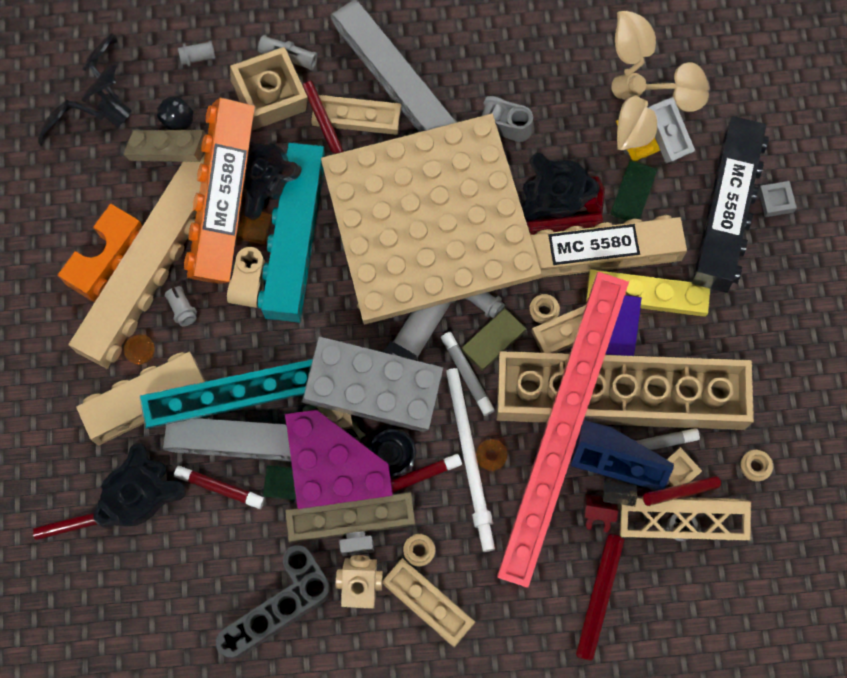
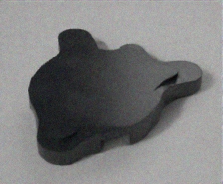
(266, 176)
(558, 188)
(135, 491)

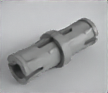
(305, 58)

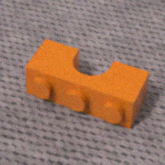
(91, 274)

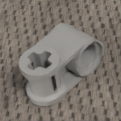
(506, 115)

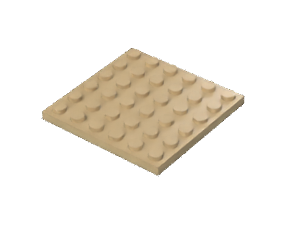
(430, 219)

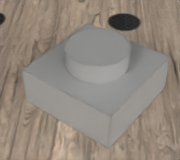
(777, 199)
(356, 544)

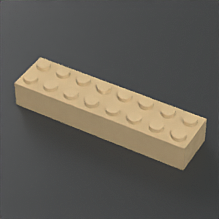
(632, 390)

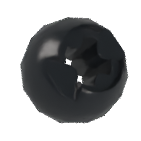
(175, 114)

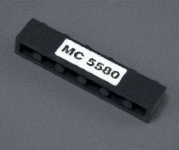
(729, 205)

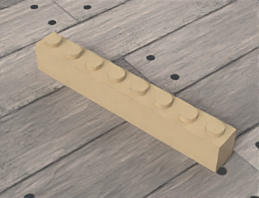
(140, 271)

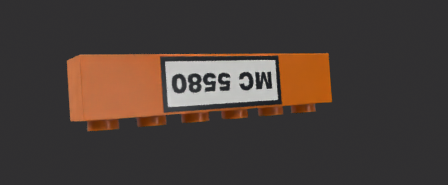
(220, 191)

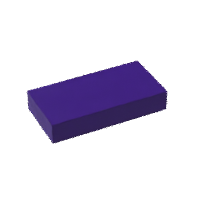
(625, 329)

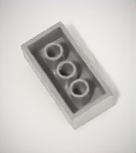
(372, 384)

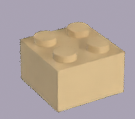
(270, 86)

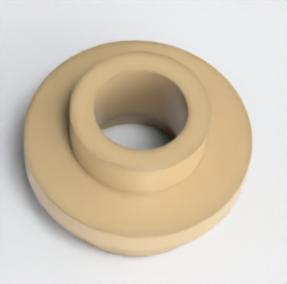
(544, 300)
(760, 457)
(419, 539)

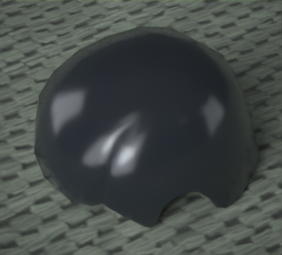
(396, 449)

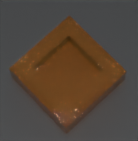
(254, 230)

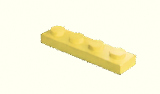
(662, 293)

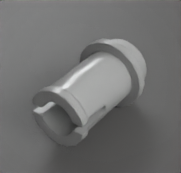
(196, 53)
(488, 303)
(183, 311)

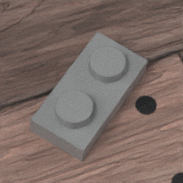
(671, 131)

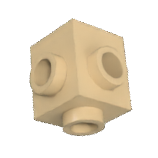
(359, 582)

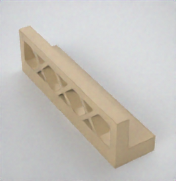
(693, 506)

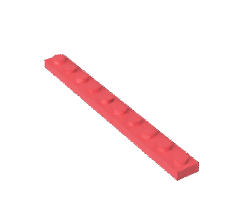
(562, 429)

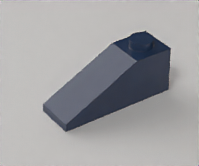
(619, 457)

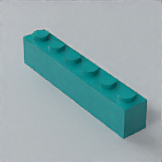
(293, 237)
(224, 394)

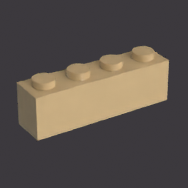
(120, 409)

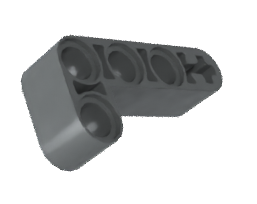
(271, 607)

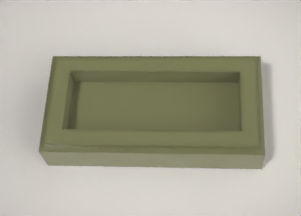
(493, 338)

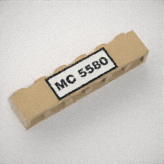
(610, 246)

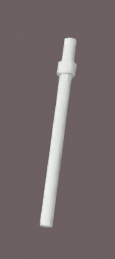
(481, 518)

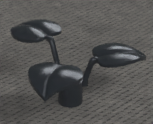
(110, 105)

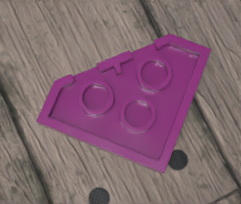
(331, 463)

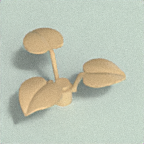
(636, 122)

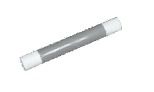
(467, 373)
(670, 439)

